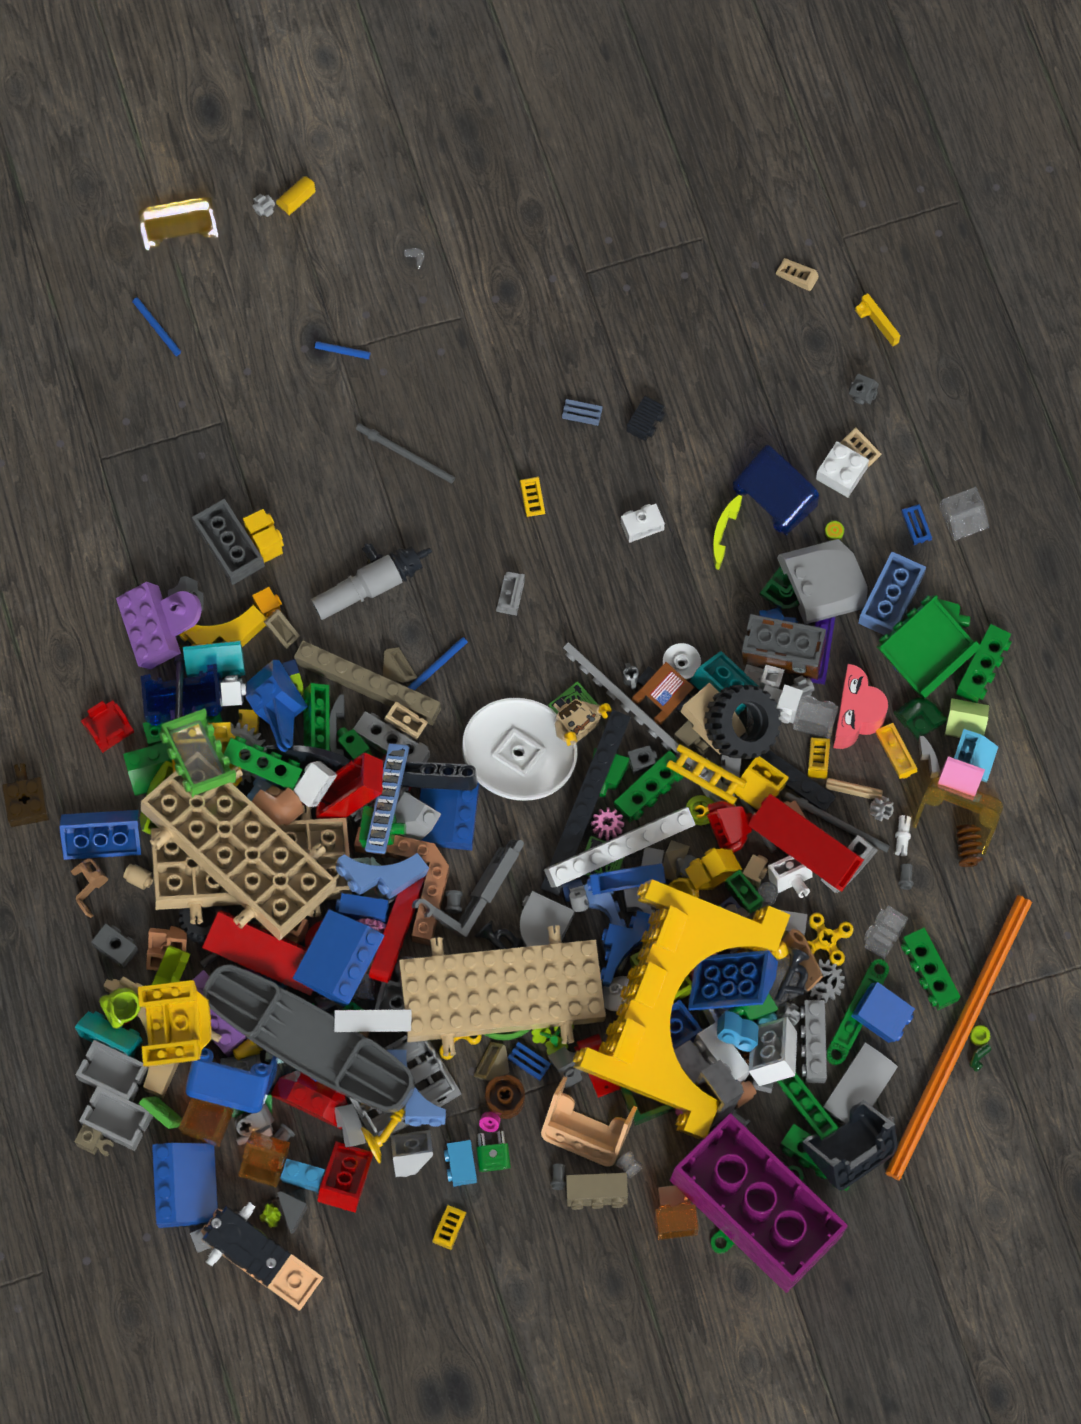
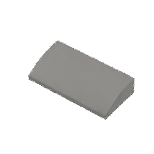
(862, 1081)

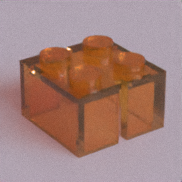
(205, 1121)
(264, 1159)
(676, 1221)

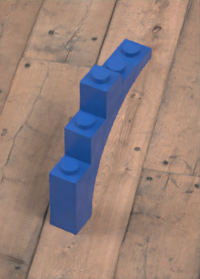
(622, 943)

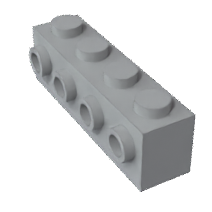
(814, 1041)

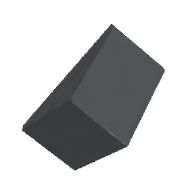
(293, 1210)

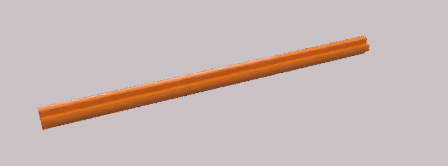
(958, 1038)

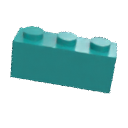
(226, 655)
(721, 673)
(97, 1028)

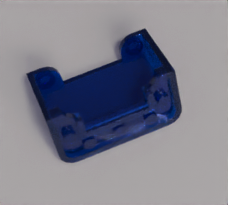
(777, 489)
(198, 694)

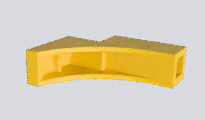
(239, 629)

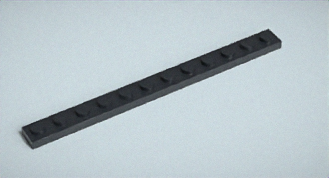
(797, 781)

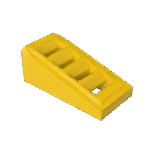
(527, 482)
(818, 770)
(441, 1241)

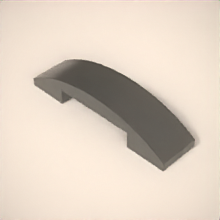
(337, 712)

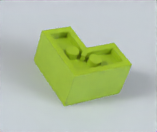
(171, 966)

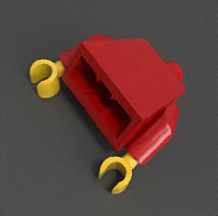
(728, 824)

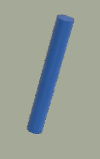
(342, 350)

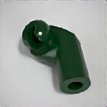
(977, 1055)

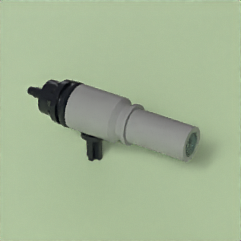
(371, 580)

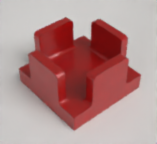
(107, 725)

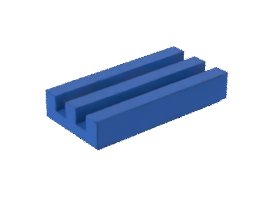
(915, 540)
(515, 1052)

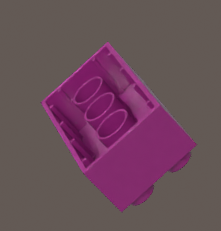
(758, 1203)

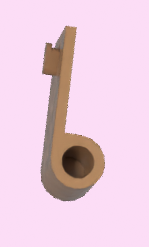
(797, 940)

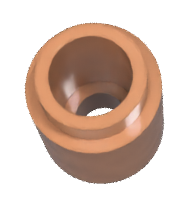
(749, 1092)

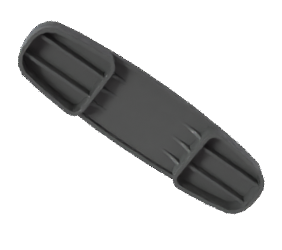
(307, 1040)

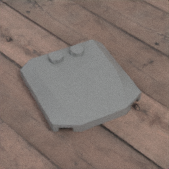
(825, 580)

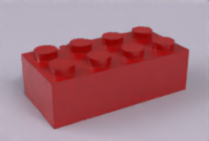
(352, 788)

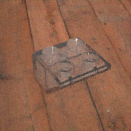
(964, 513)

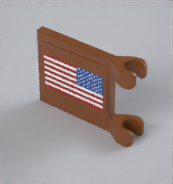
(666, 690)

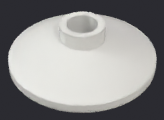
(686, 654)
(611, 994)

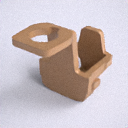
(95, 879)

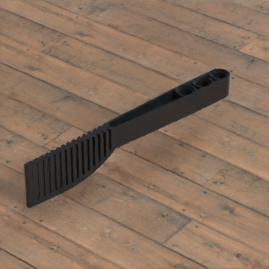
(415, 773)

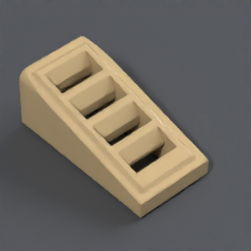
(806, 281)
(865, 443)

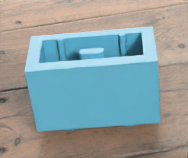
(977, 751)

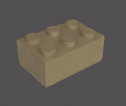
(596, 1190)

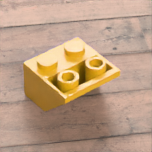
(761, 781)

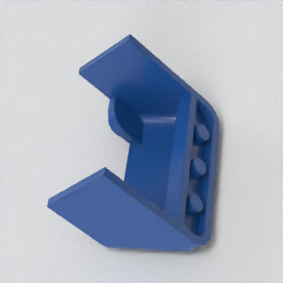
(230, 1085)

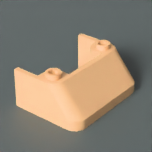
(583, 1134)

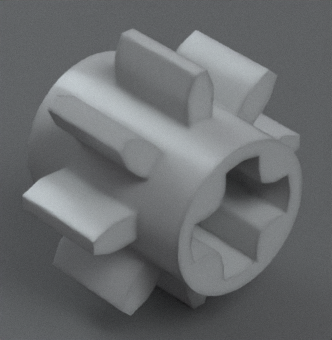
(263, 205)
(803, 684)
(881, 808)
(789, 1011)

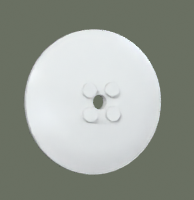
(521, 726)

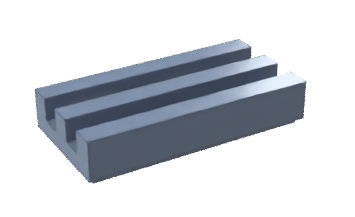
(597, 414)

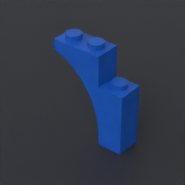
(625, 878)

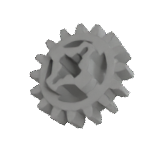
(827, 988)

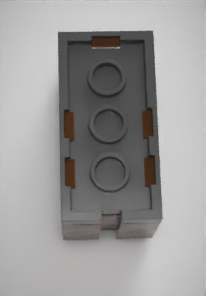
(784, 645)

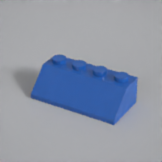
(100, 834)

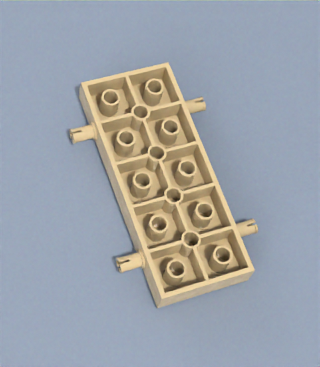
(241, 852)
(184, 884)
(502, 990)

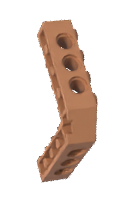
(434, 884)

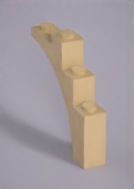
(160, 1076)

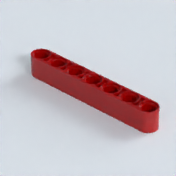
(395, 932)

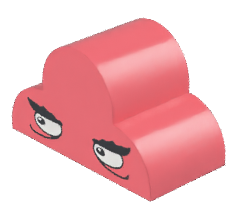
(861, 708)

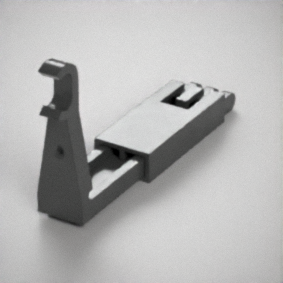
(482, 893)

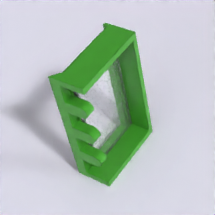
(196, 753)

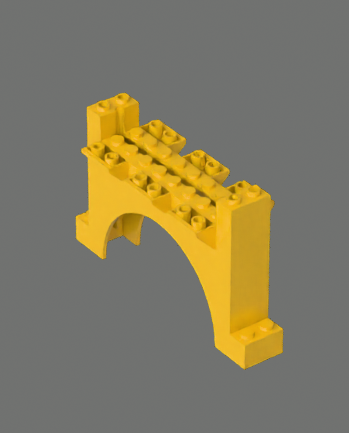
(639, 1042)

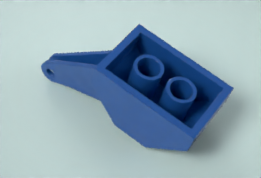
(276, 701)

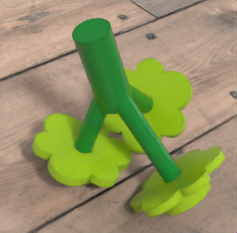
(540, 1035)

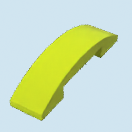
(730, 511)

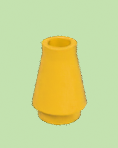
(246, 1049)

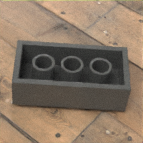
(228, 541)

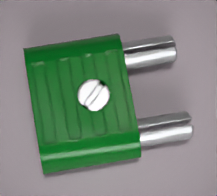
(493, 1156)

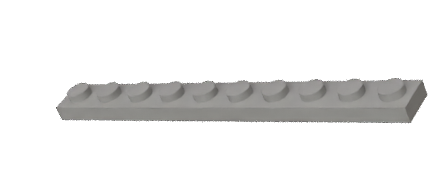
(627, 704)

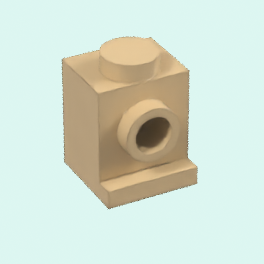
(756, 870)

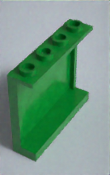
(927, 646)

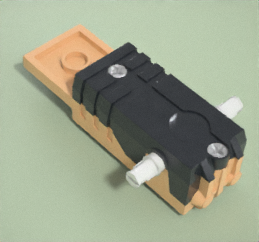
(259, 1256)

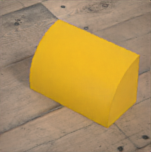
(296, 195)

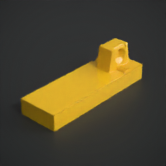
(870, 308)
(896, 751)

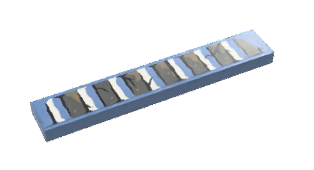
(387, 801)

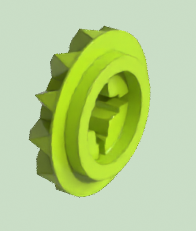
(695, 801)

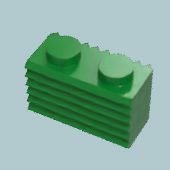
(743, 892)

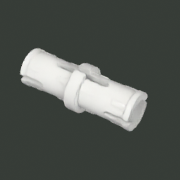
(903, 835)

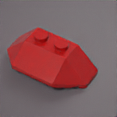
(309, 1096)

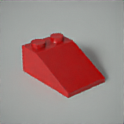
(345, 1177)

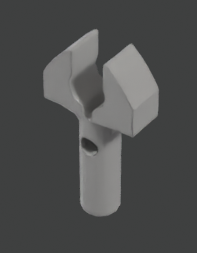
(265, 1131)

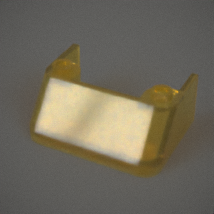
(177, 220)
(986, 805)

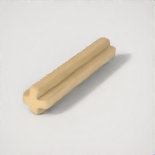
(853, 789)

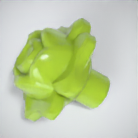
(270, 1215)

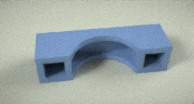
(605, 904)

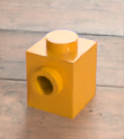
(266, 602)

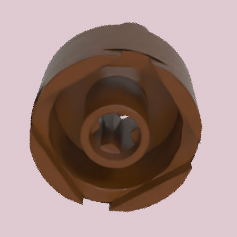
(501, 1086)

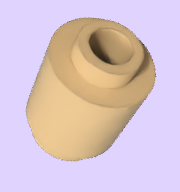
(138, 876)

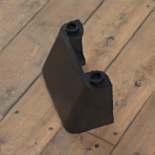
(854, 1147)

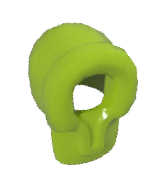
(120, 1006)

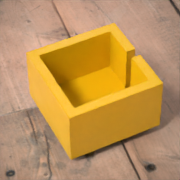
(264, 535)
(712, 868)

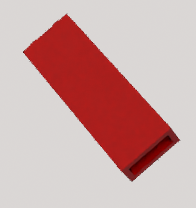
(805, 842)
(256, 950)

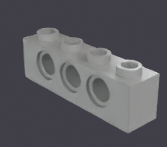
(369, 722)

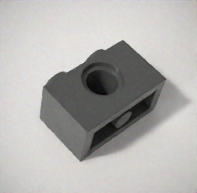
(120, 955)

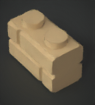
(405, 720)

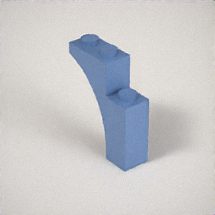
(390, 878)
(418, 1109)

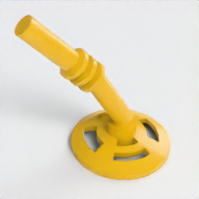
(375, 1142)

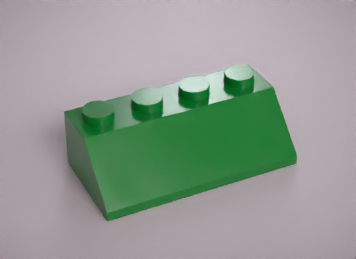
(144, 765)

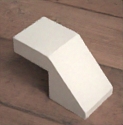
(769, 676)

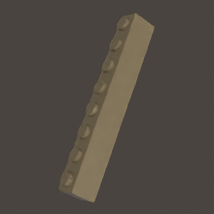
(365, 681)

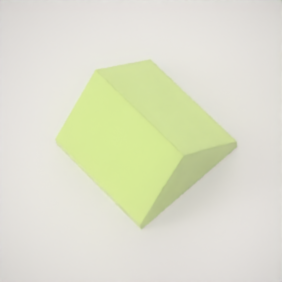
(966, 716)

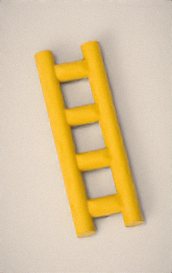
(711, 785)

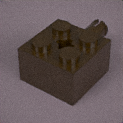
(20, 791)

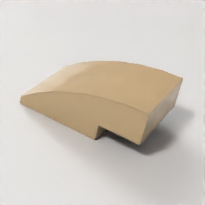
(695, 711)

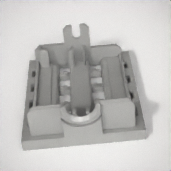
(424, 1070)

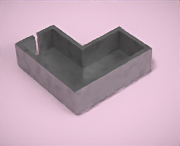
(711, 1079)

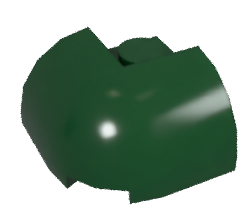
(780, 591)
(920, 716)

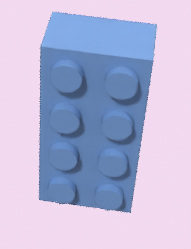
(892, 594)

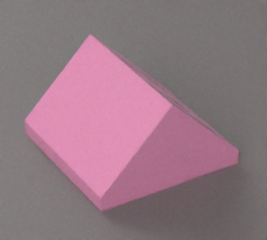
(960, 776)

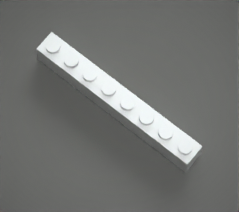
(619, 847)

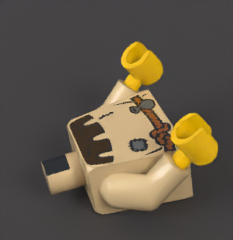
(577, 719)

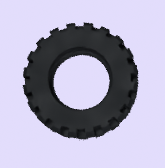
(764, 726)

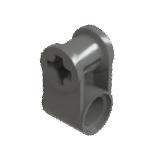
(254, 1121)

